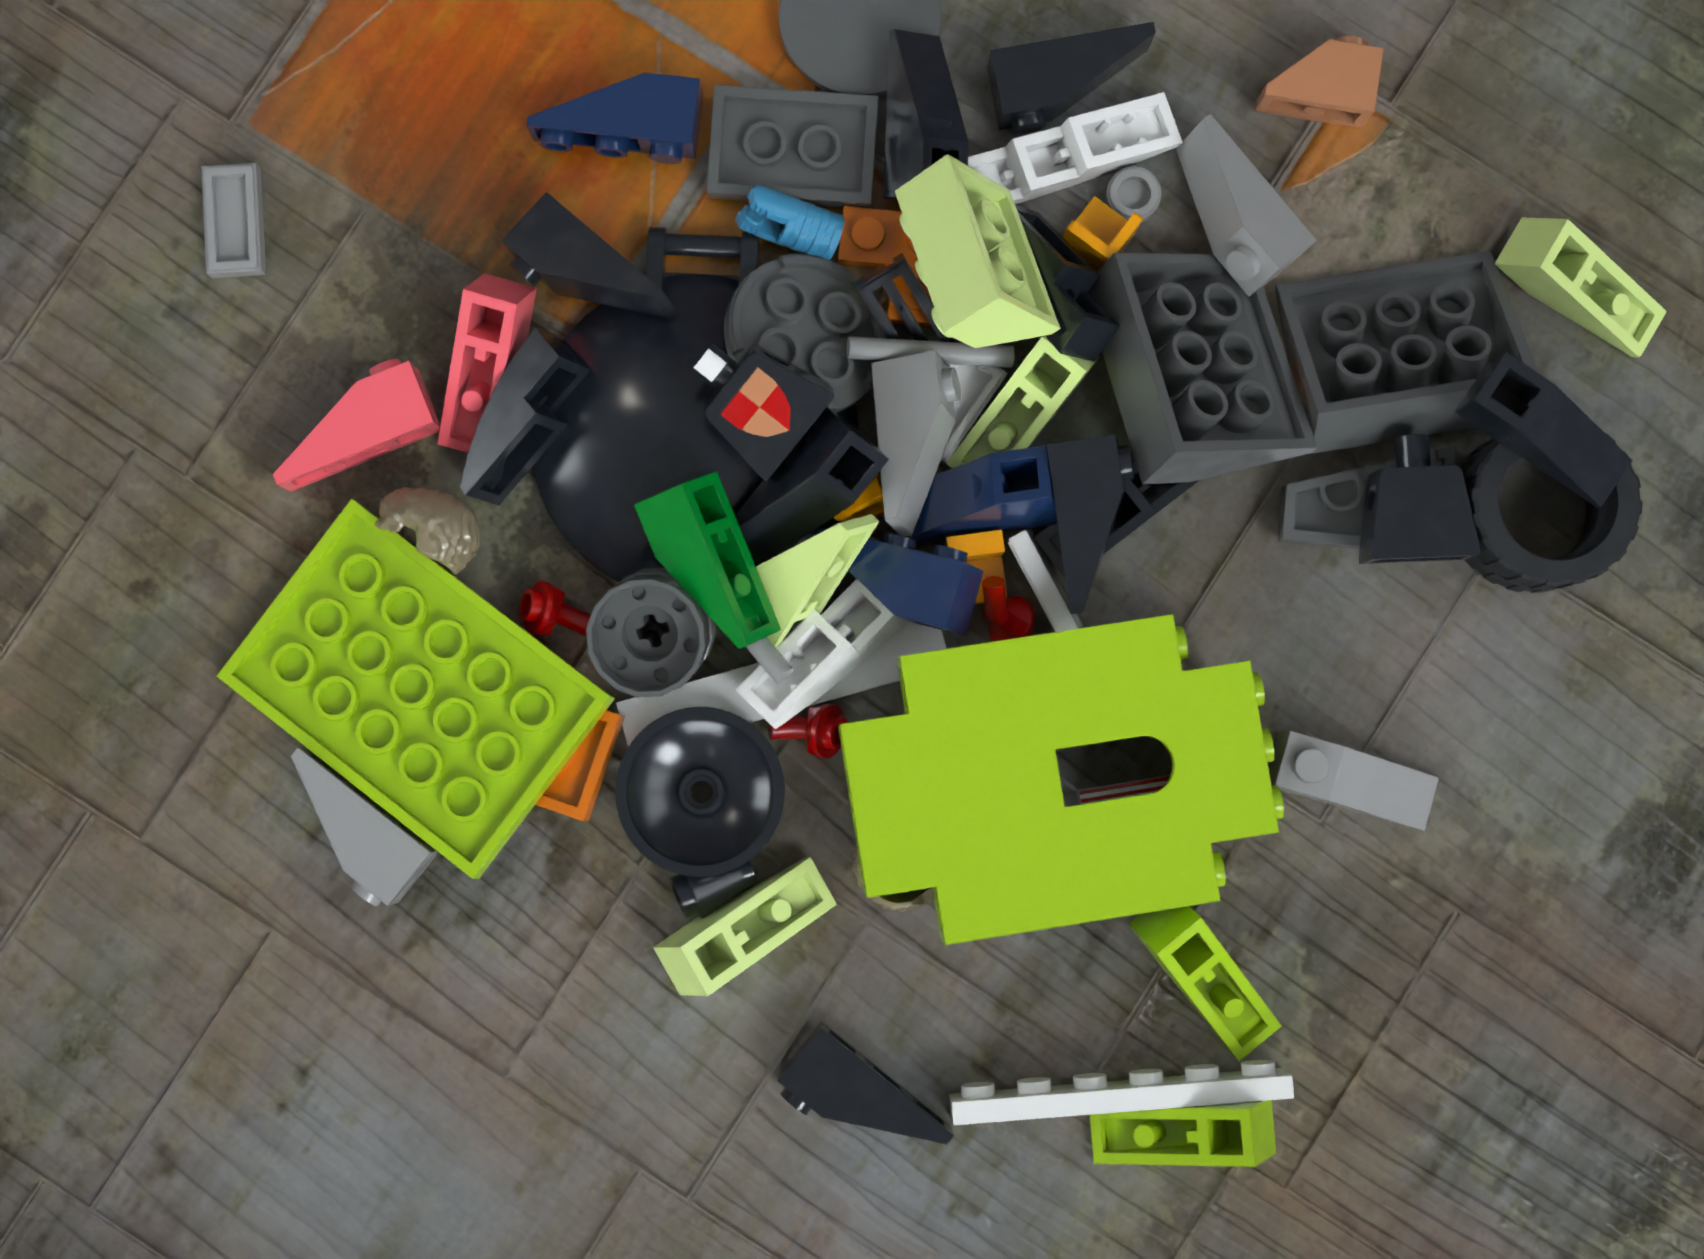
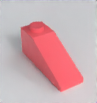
(489, 332)
(367, 422)

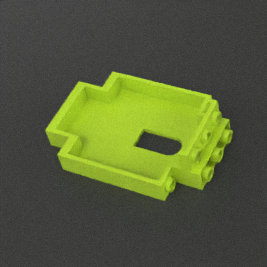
(973, 795)

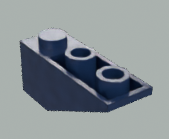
(635, 115)
(989, 494)
(918, 585)

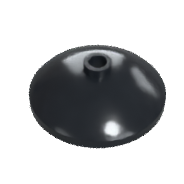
(658, 782)

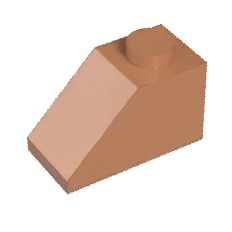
(1328, 85)

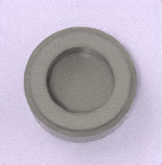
(1133, 191)

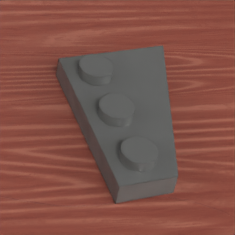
(1332, 506)

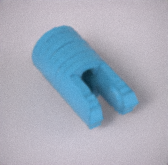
(791, 222)

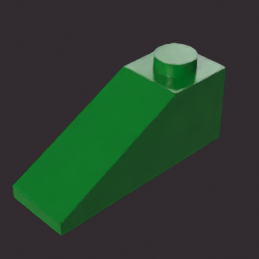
(706, 553)

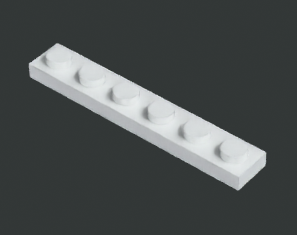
(1143, 1091)

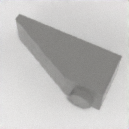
(1241, 212)
(913, 427)
(1351, 779)
(367, 839)

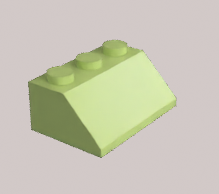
(974, 256)

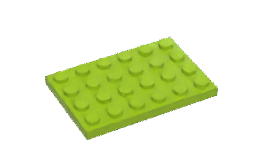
(415, 689)

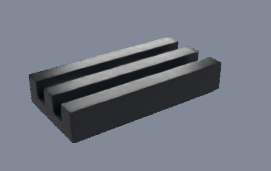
(884, 277)

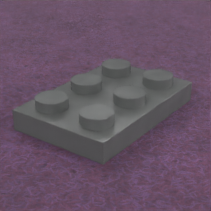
(793, 143)

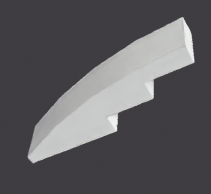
(1081, 148)
(822, 653)

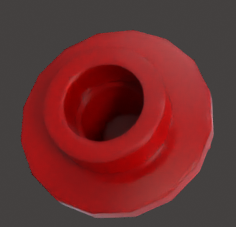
(544, 607)
(1007, 616)
(817, 728)

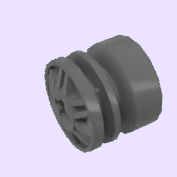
(638, 658)

